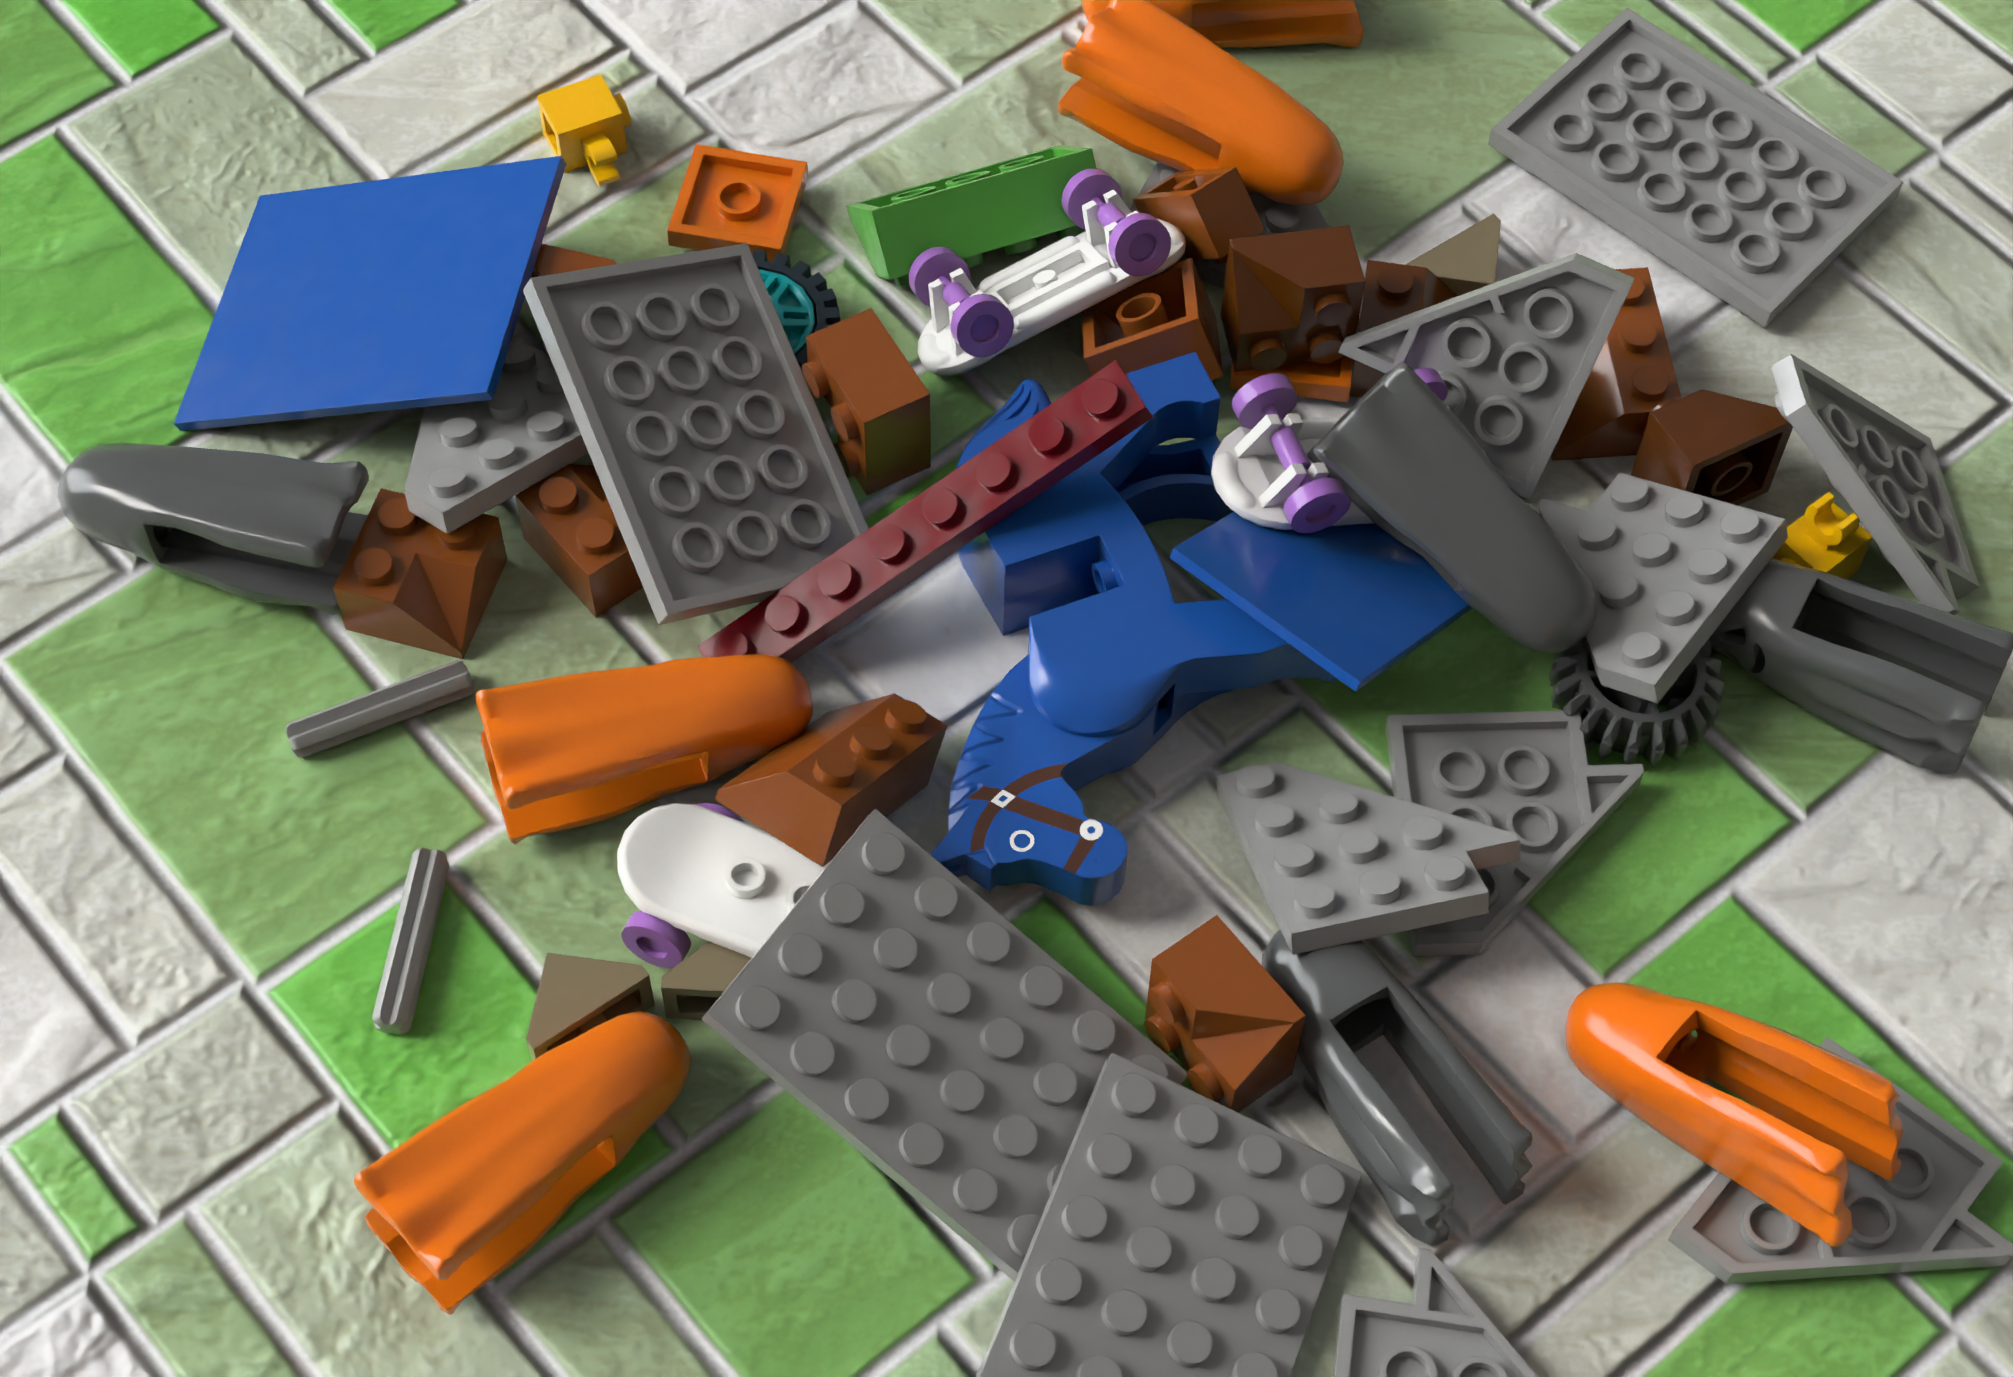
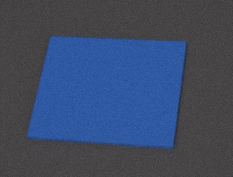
(373, 296)

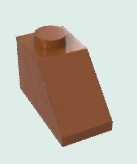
(1206, 207)

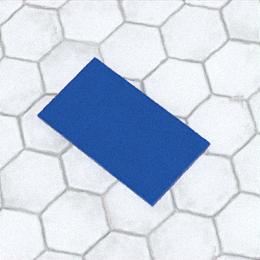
(1334, 594)

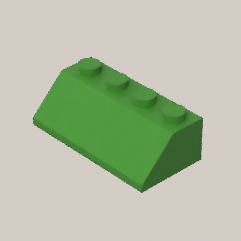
(971, 211)

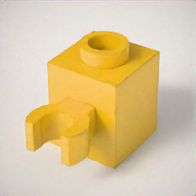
(586, 126)
(1826, 539)

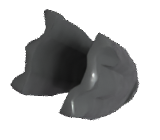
(1440, 495)
(236, 517)
(1868, 660)
(1348, 1005)

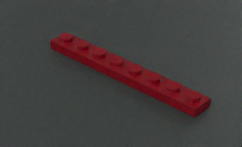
(938, 520)

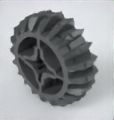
(1632, 723)

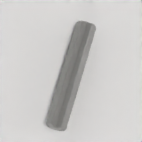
(379, 708)
(410, 941)

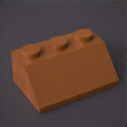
(1625, 382)
(837, 773)

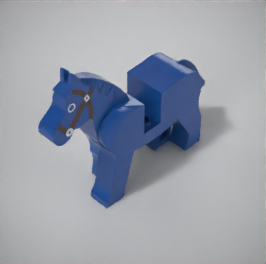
(1105, 642)

